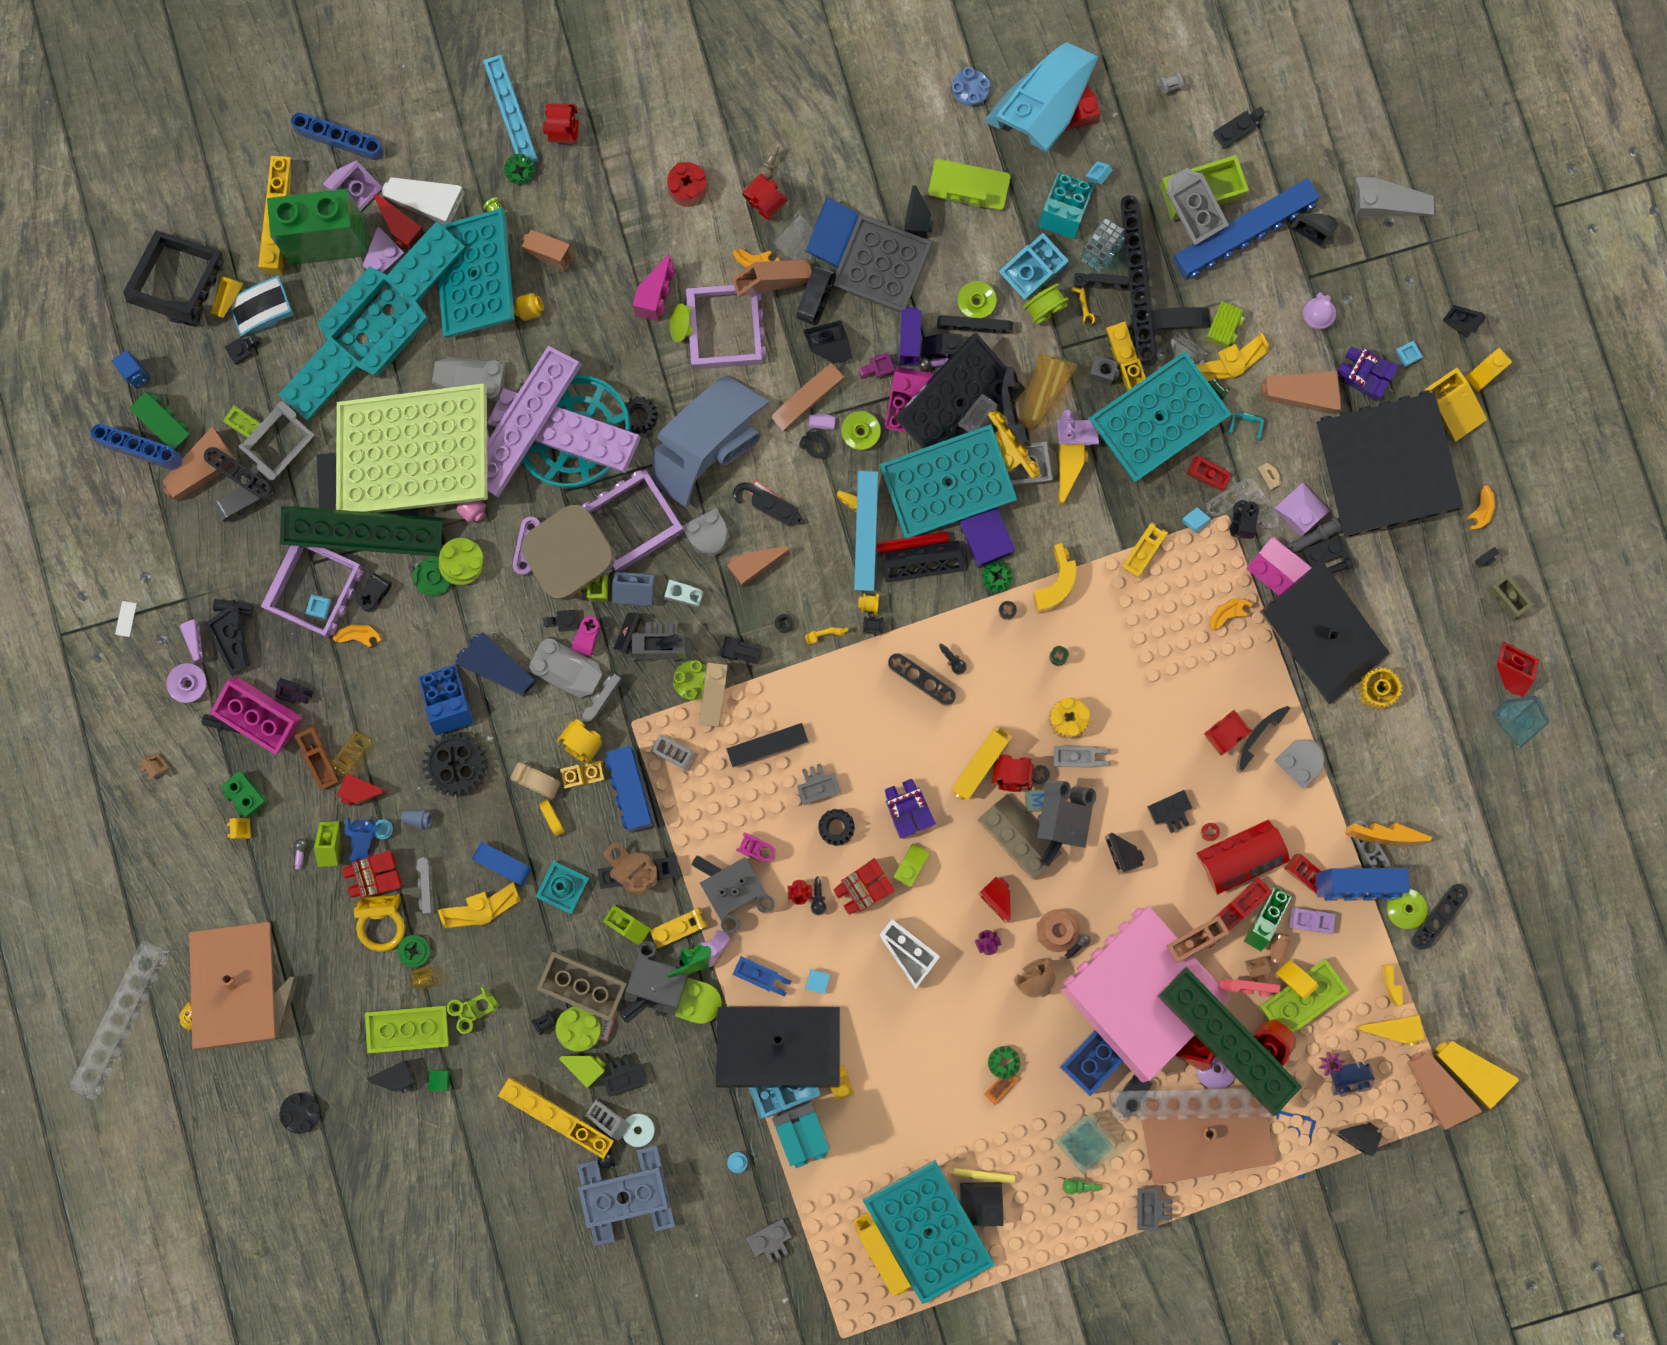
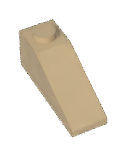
(712, 694)

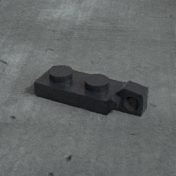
(1238, 127)
(1101, 280)

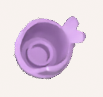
(1319, 312)

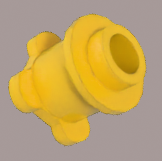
(868, 603)

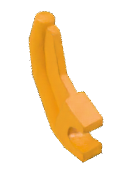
(746, 259)
(1484, 512)
(1228, 610)
(360, 633)

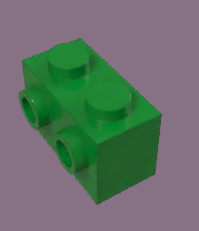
(244, 795)

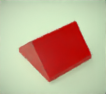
(1196, 1054)

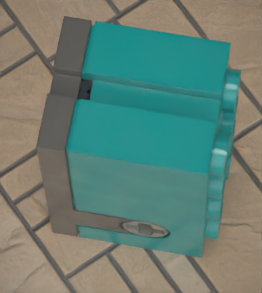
(801, 1134)

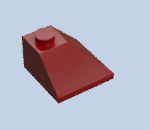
(1086, 111)
(1516, 669)
(998, 898)

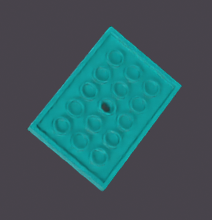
(478, 284)
(1176, 396)
(921, 486)
(928, 1231)

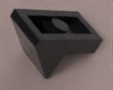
(1464, 320)

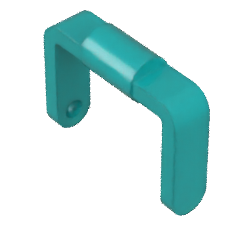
(1247, 417)

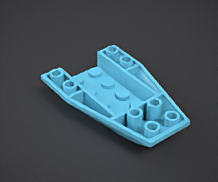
(1046, 96)

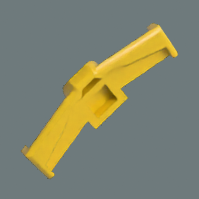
(1235, 361)
(480, 908)

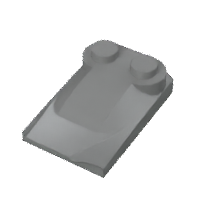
(1195, 205)
(463, 372)
(1044, 458)
(565, 668)

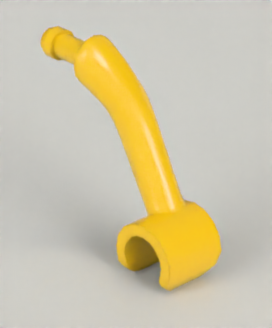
(1084, 305)
(811, 638)

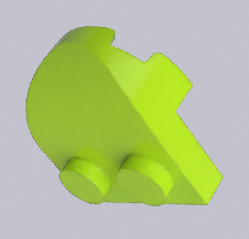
(699, 1002)

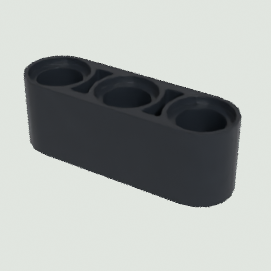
(816, 295)

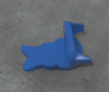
(361, 833)

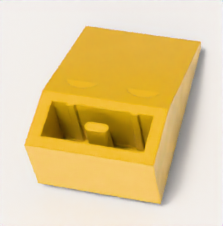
(1457, 404)

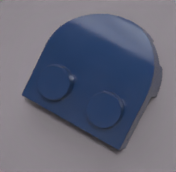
(1352, 1078)

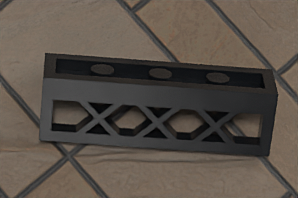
(923, 554)

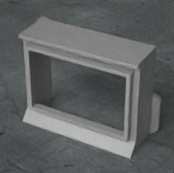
(281, 408)

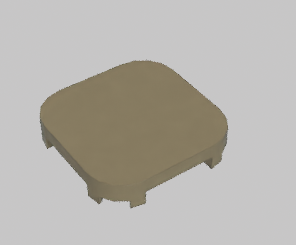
(568, 552)

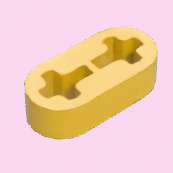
(551, 817)

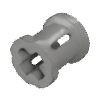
(1171, 83)

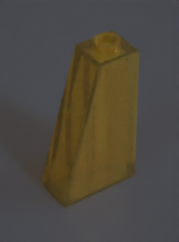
(1046, 385)

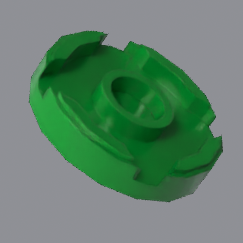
(432, 583)

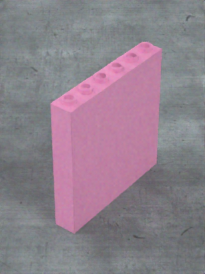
(1121, 991)

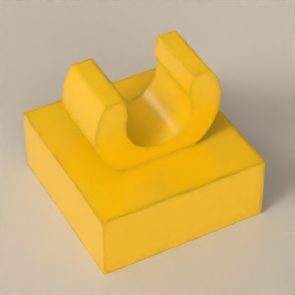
(239, 828)

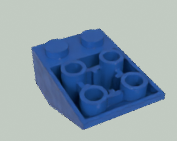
(445, 700)

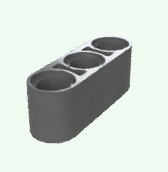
(239, 502)

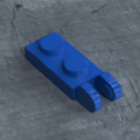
(759, 975)

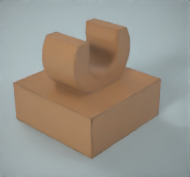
(154, 766)
(1258, 967)

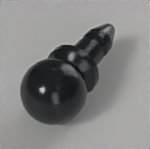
(957, 665)
(818, 905)
(608, 1159)

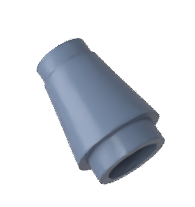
(417, 818)

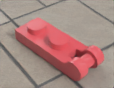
(1249, 987)

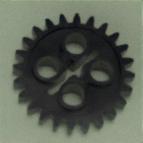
(437, 768)

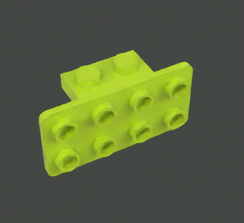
(969, 184)

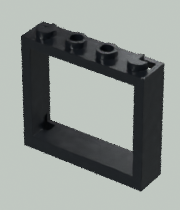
(142, 271)

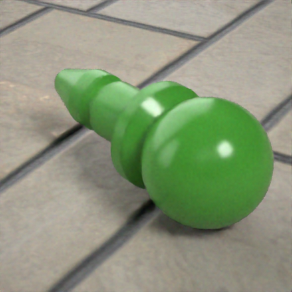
(1071, 1186)

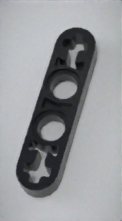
(974, 324)
(237, 473)
(920, 681)
(1439, 916)

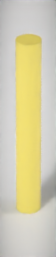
(983, 1175)

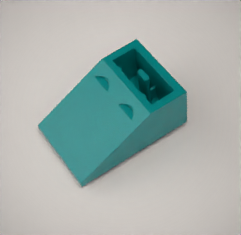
(1065, 205)

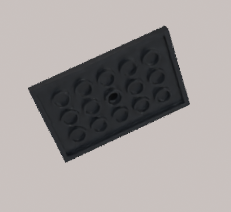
(952, 391)
(1324, 632)
(803, 1059)

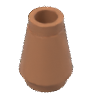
(1279, 947)

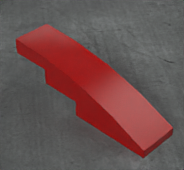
(1243, 904)

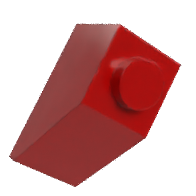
(358, 791)

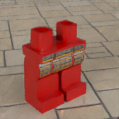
(367, 875)
(857, 887)

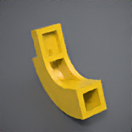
(1052, 596)

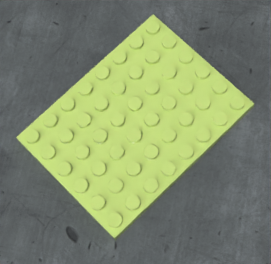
(412, 450)

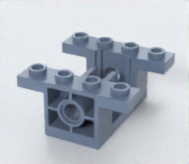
(646, 1195)

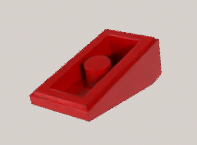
(1208, 473)

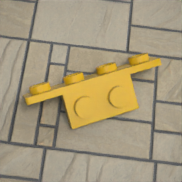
(1011, 450)

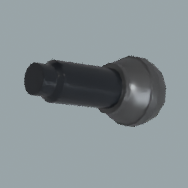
(1083, 941)

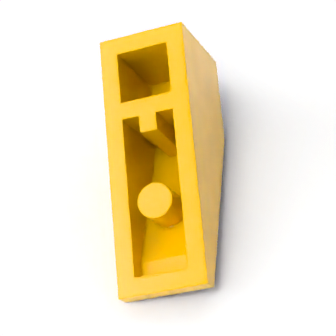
(1070, 465)
(1400, 1030)

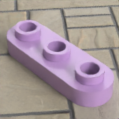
(518, 557)

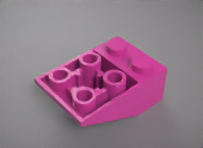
(653, 291)
(904, 387)

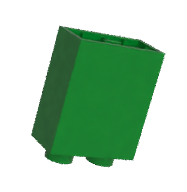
(317, 226)

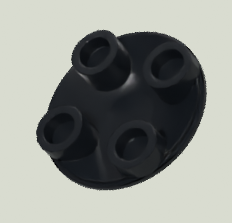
(299, 1113)

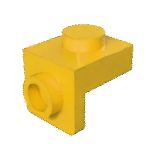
(845, 1086)

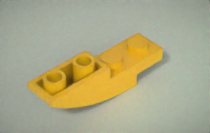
(1124, 353)

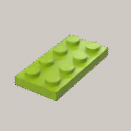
(1295, 1011)
(407, 1029)

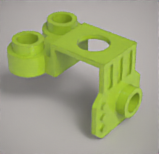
(468, 1011)

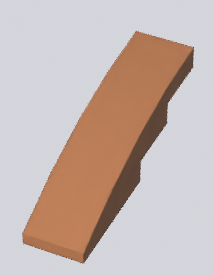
(807, 396)

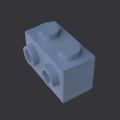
(633, 589)

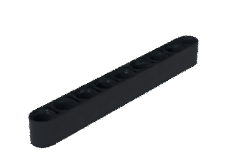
(1135, 272)

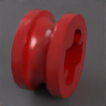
(1214, 836)

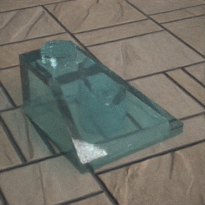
(1521, 718)

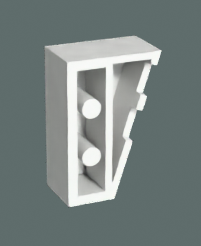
(909, 952)

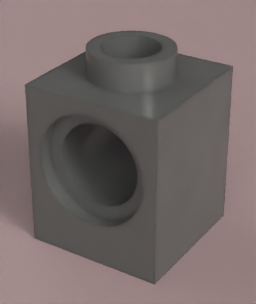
(1099, 362)

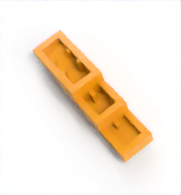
(1391, 835)

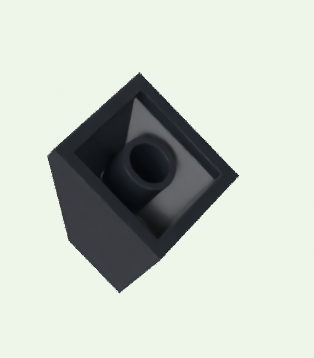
(918, 215)
(1315, 227)
(829, 342)
(1124, 854)
(1360, 1136)
(983, 1203)

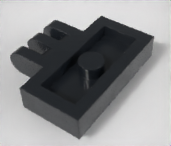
(1171, 810)
(623, 1076)

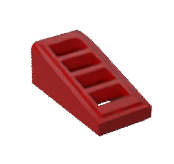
(1293, 864)

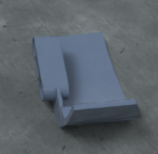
(705, 432)

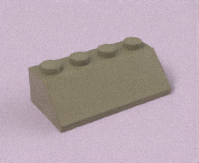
(1016, 835)
(582, 986)

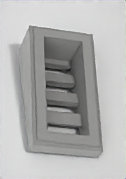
(688, 761)
(616, 1128)

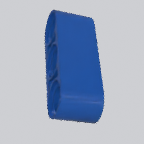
(501, 863)

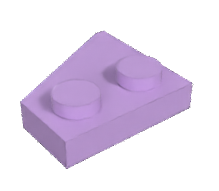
(382, 253)

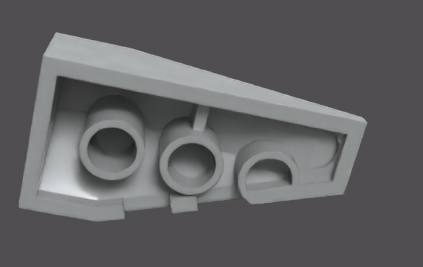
(1385, 198)

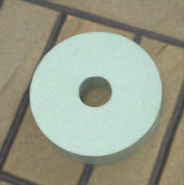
(647, 1133)

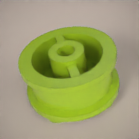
(1045, 303)
(460, 561)
(578, 1029)

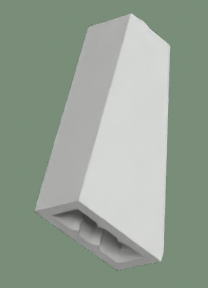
(425, 198)

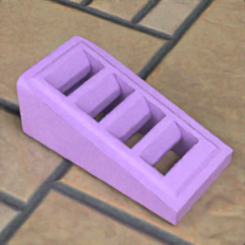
(193, 640)

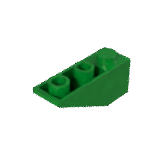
(1268, 919)

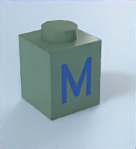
(1034, 800)

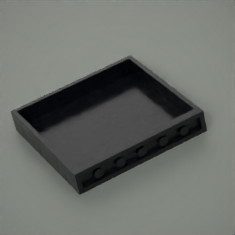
(1389, 464)

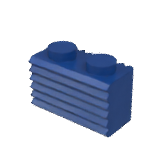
(131, 369)

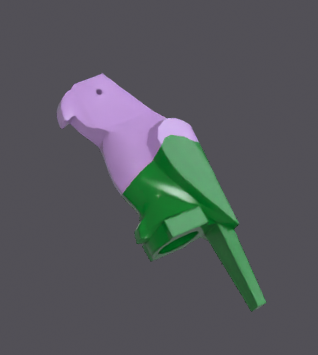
(702, 955)

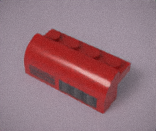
(1243, 856)

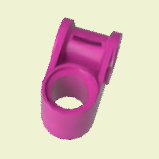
(585, 640)
(755, 848)

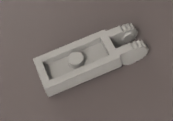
(602, 698)
(1079, 756)
(425, 886)

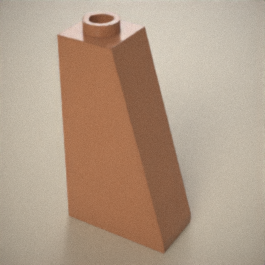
(771, 276)
(1307, 390)
(194, 469)
(1444, 1096)

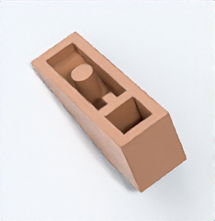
(752, 564)
(1198, 939)

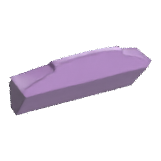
(822, 421)

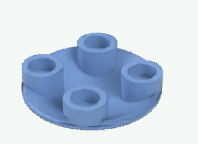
(970, 86)

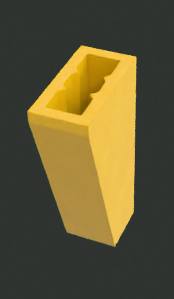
(981, 763)
(1476, 1074)
(881, 1254)

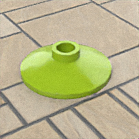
(980, 291)
(864, 421)
(1403, 919)

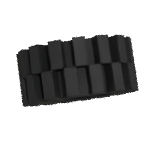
(651, 411)
(840, 815)

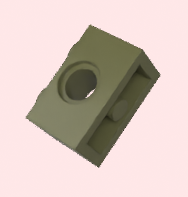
(1509, 597)

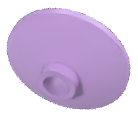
(179, 676)
(1215, 1080)

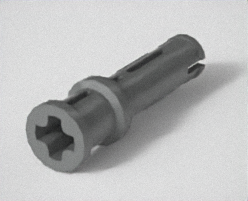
(1321, 533)

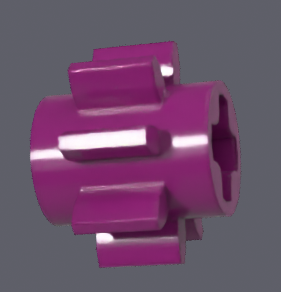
(988, 942)
(1325, 1065)

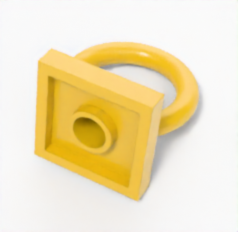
(377, 908)

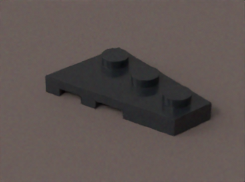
(229, 639)

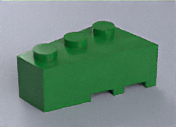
(160, 420)

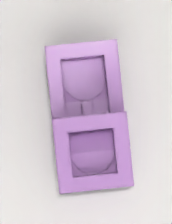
(1312, 921)

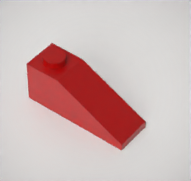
(403, 229)

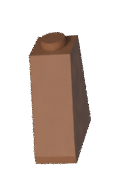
(548, 250)

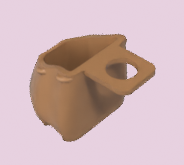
(632, 870)

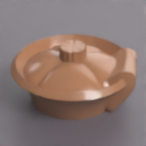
(1058, 930)

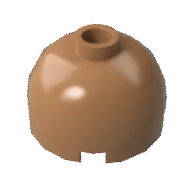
(1036, 979)

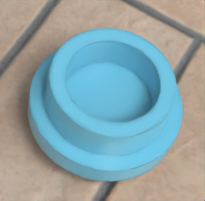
(383, 829)
(737, 1162)

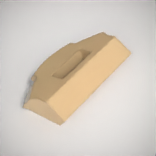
(1270, 475)

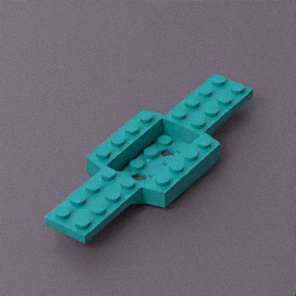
(386, 333)

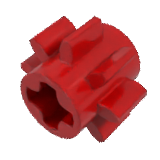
(799, 892)

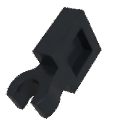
(240, 349)
(565, 620)
(289, 692)

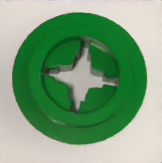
(523, 161)
(999, 585)
(409, 942)
(1000, 1071)

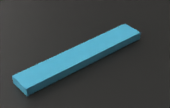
(509, 107)
(866, 530)

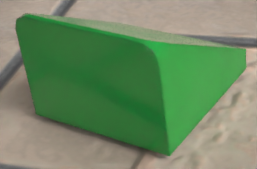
(439, 1080)

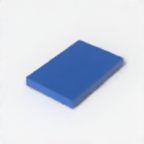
(832, 232)

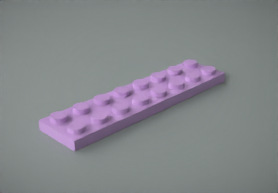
(527, 416)
(578, 435)

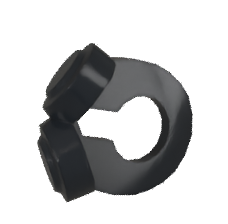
(814, 434)

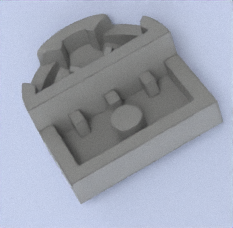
(707, 533)
(1302, 761)

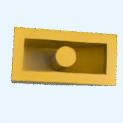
(1488, 370)

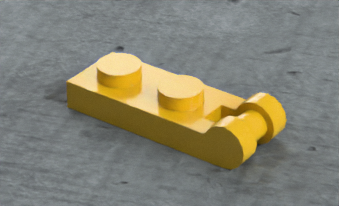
(1144, 550)
(678, 928)

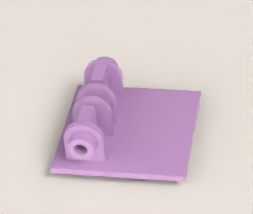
(1076, 431)

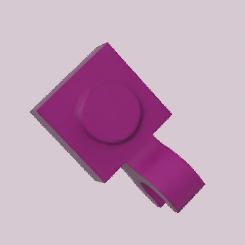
(879, 365)

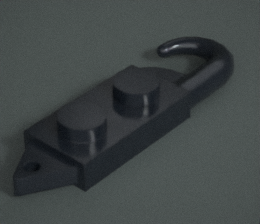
(770, 504)

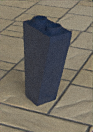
(492, 663)

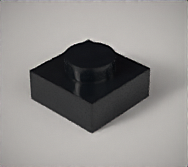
(1487, 558)

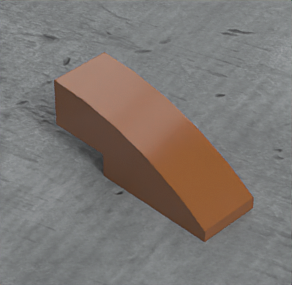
(316, 757)

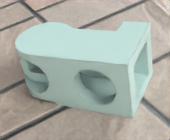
(683, 594)

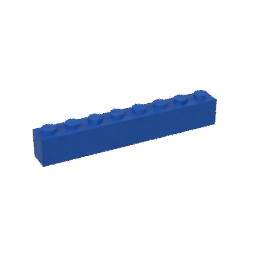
(1246, 228)

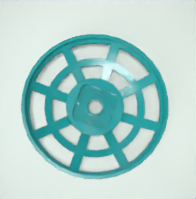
(568, 403)

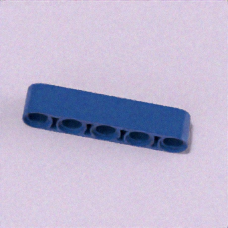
(331, 129)
(130, 441)

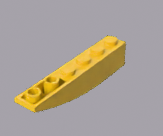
(279, 180)
(555, 1117)

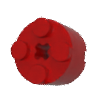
(561, 123)
(687, 173)
(764, 196)
(1227, 732)
(1013, 773)
(1276, 1039)

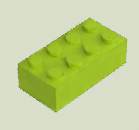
(1222, 177)

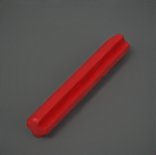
(916, 541)

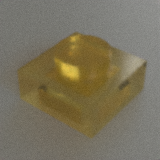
(422, 978)

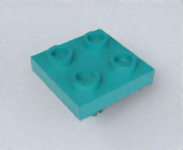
(562, 887)

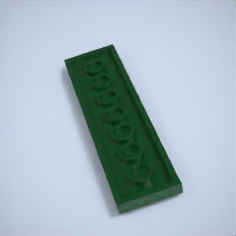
(360, 531)
(1229, 1041)

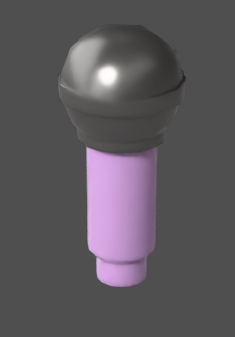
(927, 364)
(300, 846)

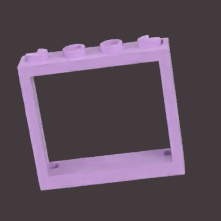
(724, 361)
(654, 543)
(284, 574)

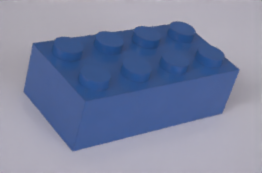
(630, 789)
(1362, 883)
(1091, 1063)

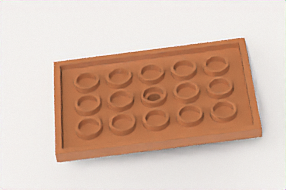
(232, 986)
(1183, 1151)

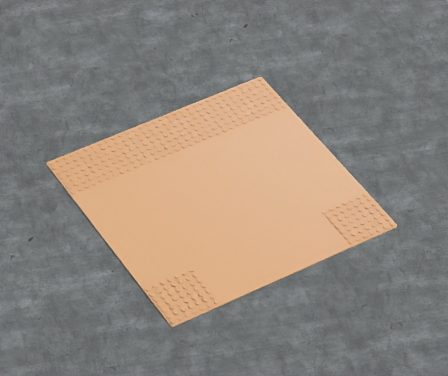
(923, 1053)

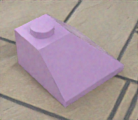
(356, 180)
(1301, 509)

